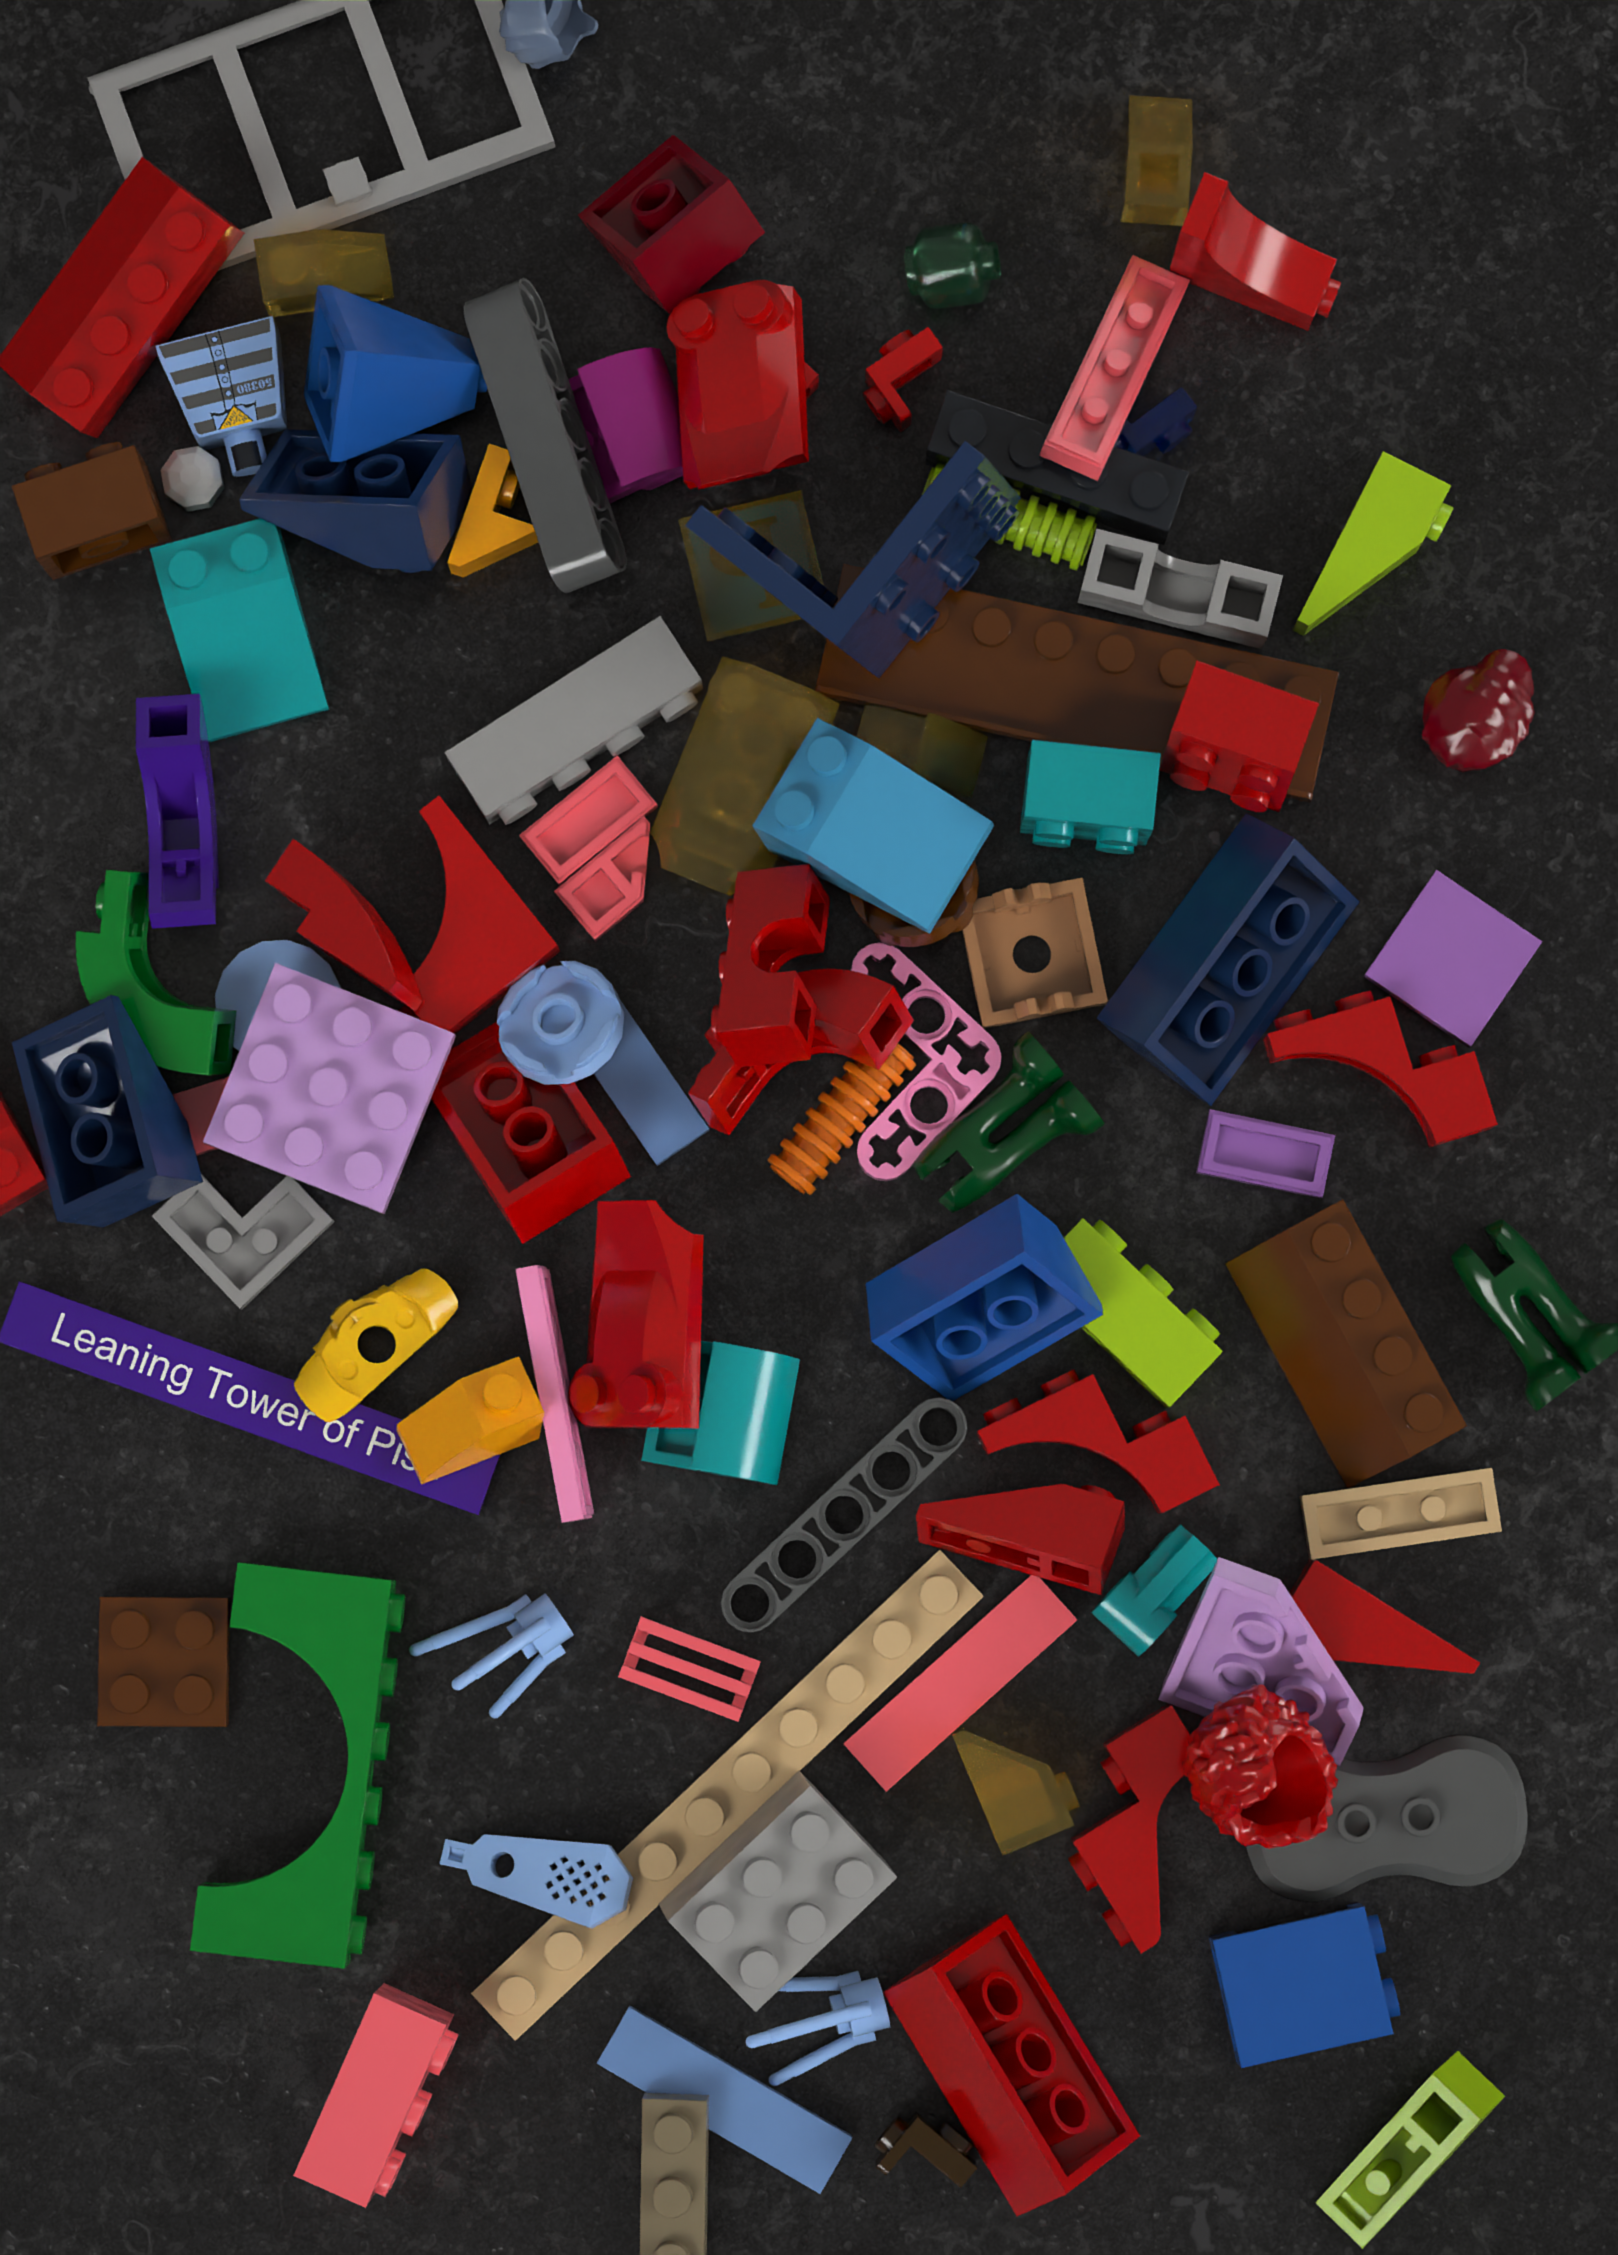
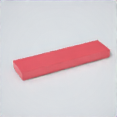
(1114, 368)
(960, 1681)

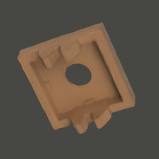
(1063, 921)

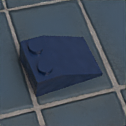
(377, 508)
(103, 1117)

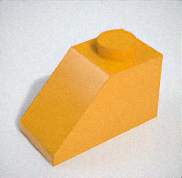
(472, 1421)

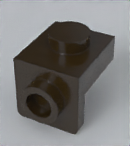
(942, 2147)

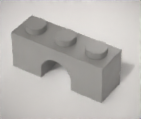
(1210, 600)

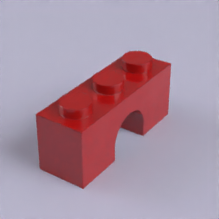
(770, 920)

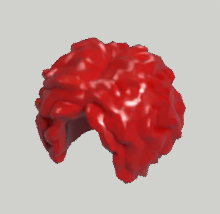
(1261, 1770)

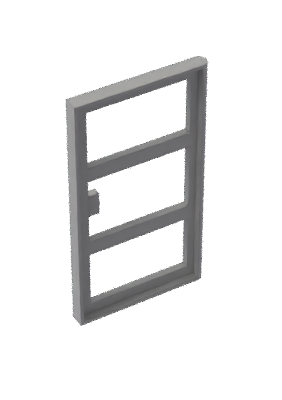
(347, 180)

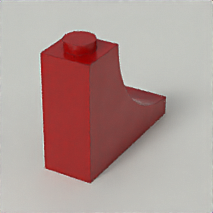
(1249, 261)
(484, 934)

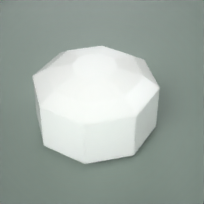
(192, 478)

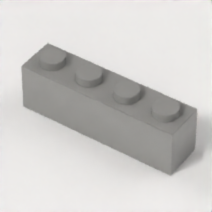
(575, 721)

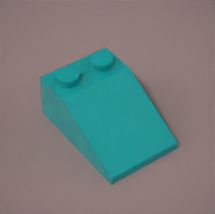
(240, 627)

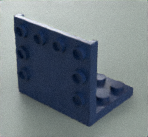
(905, 578)

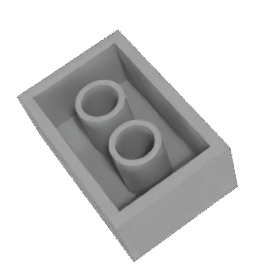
(777, 1891)

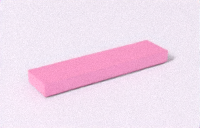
(553, 1389)

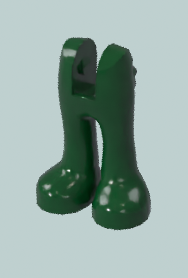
(969, 1134)
(1500, 1299)

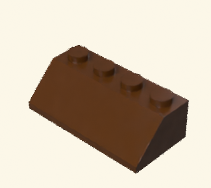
(1345, 1344)

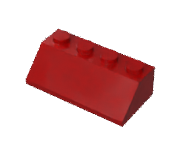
(118, 298)
(1012, 2065)

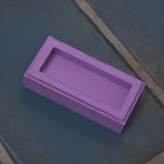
(1265, 1154)

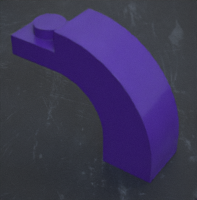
(179, 810)

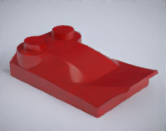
(740, 382)
(642, 1322)

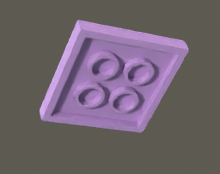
(329, 1088)

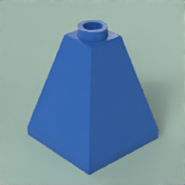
(382, 374)

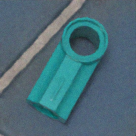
(1145, 1600)

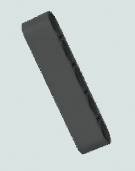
(545, 435)
(875, 1505)

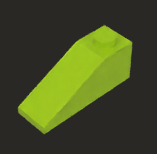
(1382, 532)
(1410, 2148)

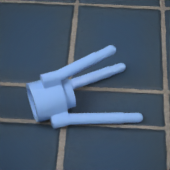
(536, 1630)
(856, 2010)

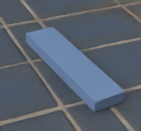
(739, 2104)

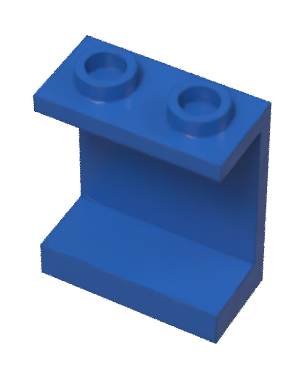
(1304, 1985)

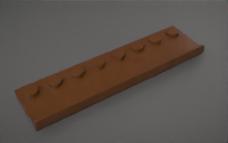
(1060, 677)

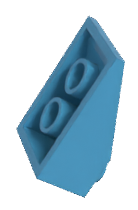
(871, 826)

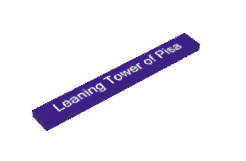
(225, 1392)

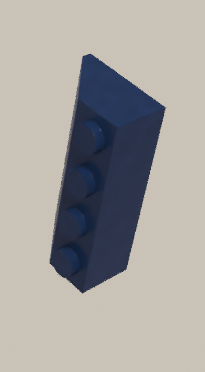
(1229, 958)

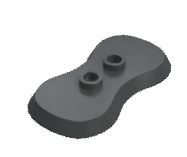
(1434, 1814)

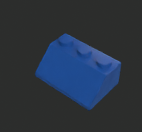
(981, 1299)

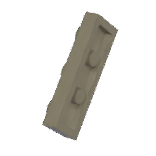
(674, 2174)

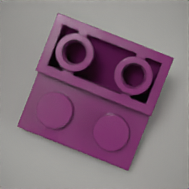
(630, 420)

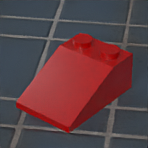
(527, 1140)

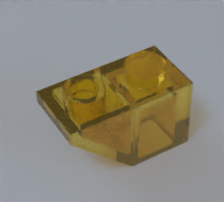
(1157, 160)

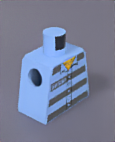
(230, 388)

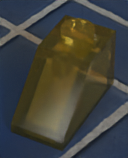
(300, 261)
(1015, 1791)

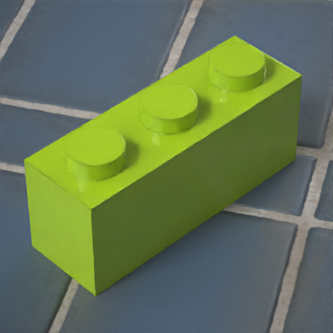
(1138, 1320)

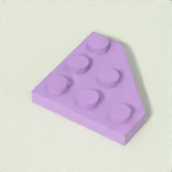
(1256, 1635)

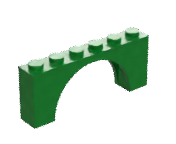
(311, 1904)

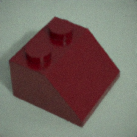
(672, 223)

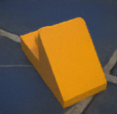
(485, 533)

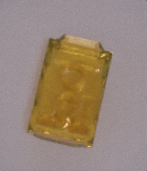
(730, 769)

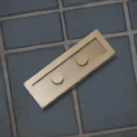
(1400, 1513)

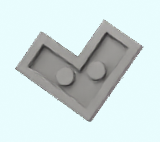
(247, 1250)

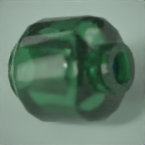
(951, 265)

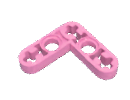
(939, 1073)

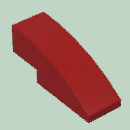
(344, 923)

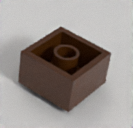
(91, 510)

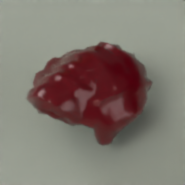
(1479, 711)

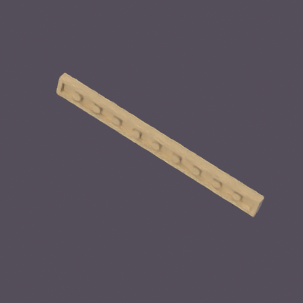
(736, 1787)

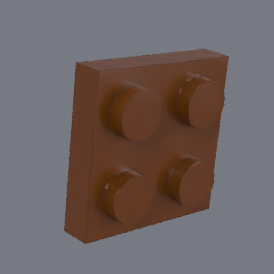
(164, 1661)

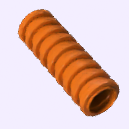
(837, 1119)

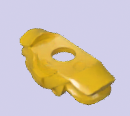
(338, 1374)

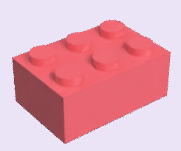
(377, 2096)

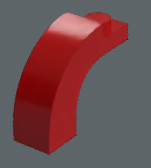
(853, 1019)

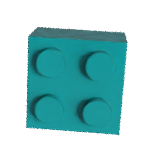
(1089, 796)

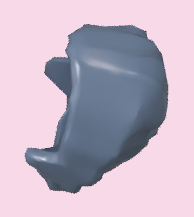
(544, 29)

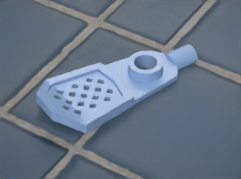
(534, 1872)

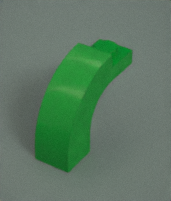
(118, 964)

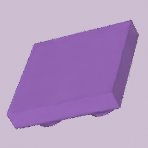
(1452, 959)

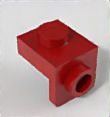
(902, 361)

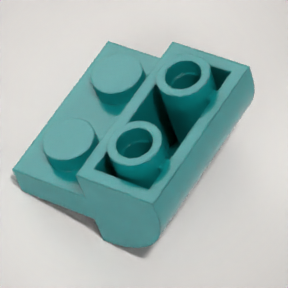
(741, 1416)

